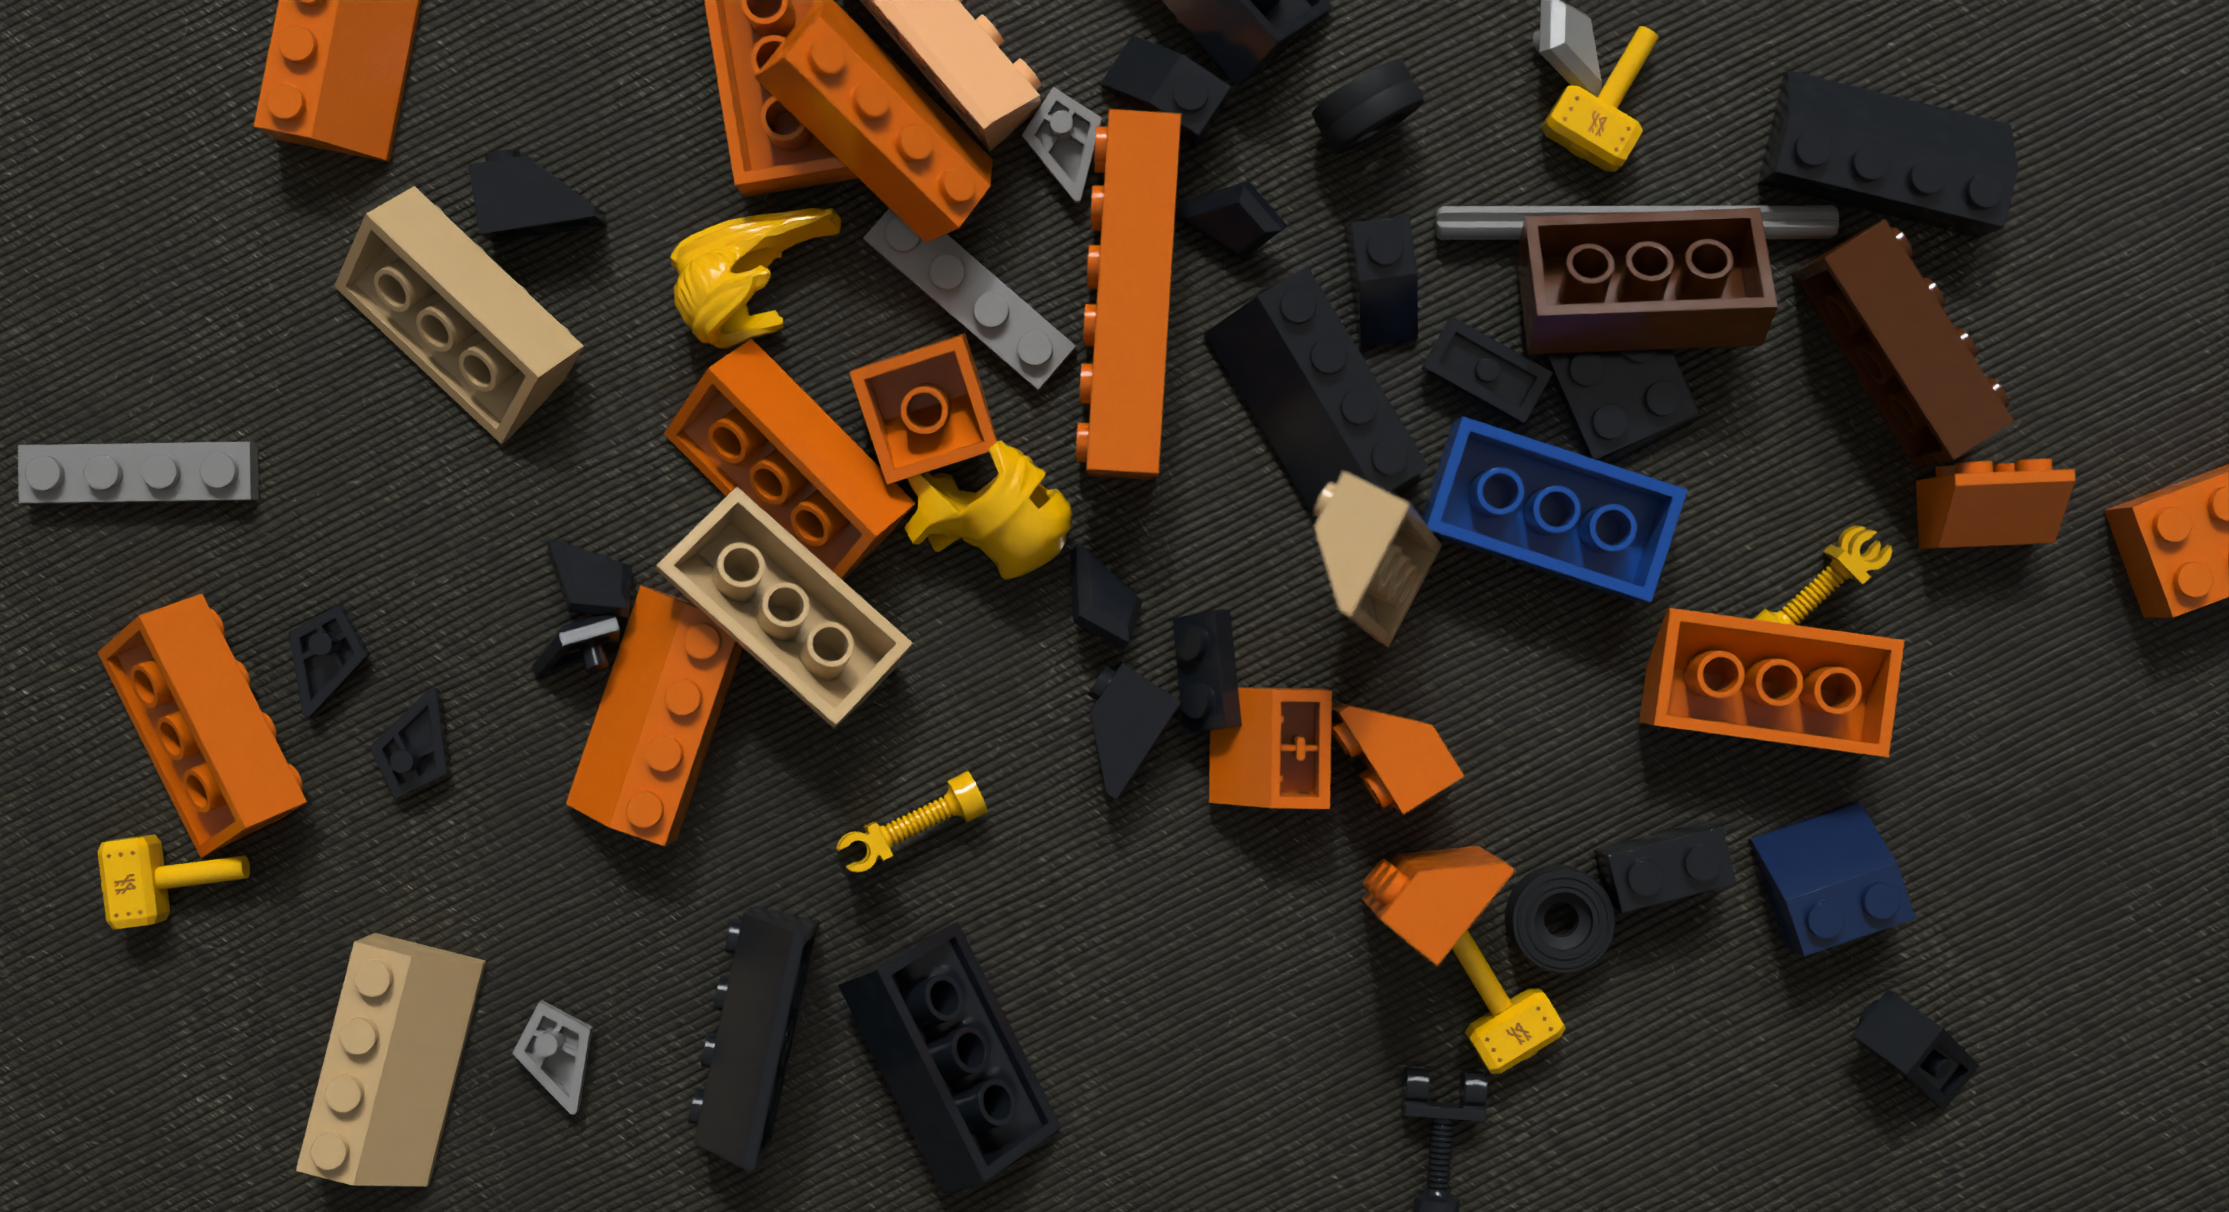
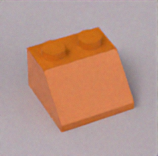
(925, 408)

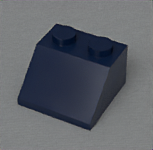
(1830, 880)

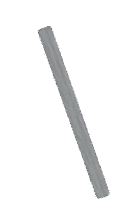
(1507, 221)

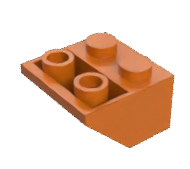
(1992, 504)
(1277, 753)
(1401, 755)

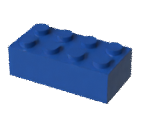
(1553, 510)

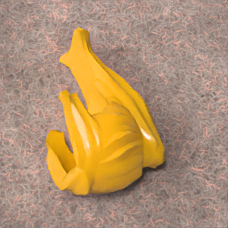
(730, 262)

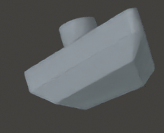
(1569, 44)
(1064, 140)
(556, 1053)

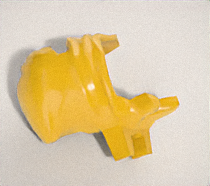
(1008, 519)

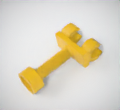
(1845, 564)
(960, 800)

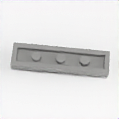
(974, 299)
(138, 472)

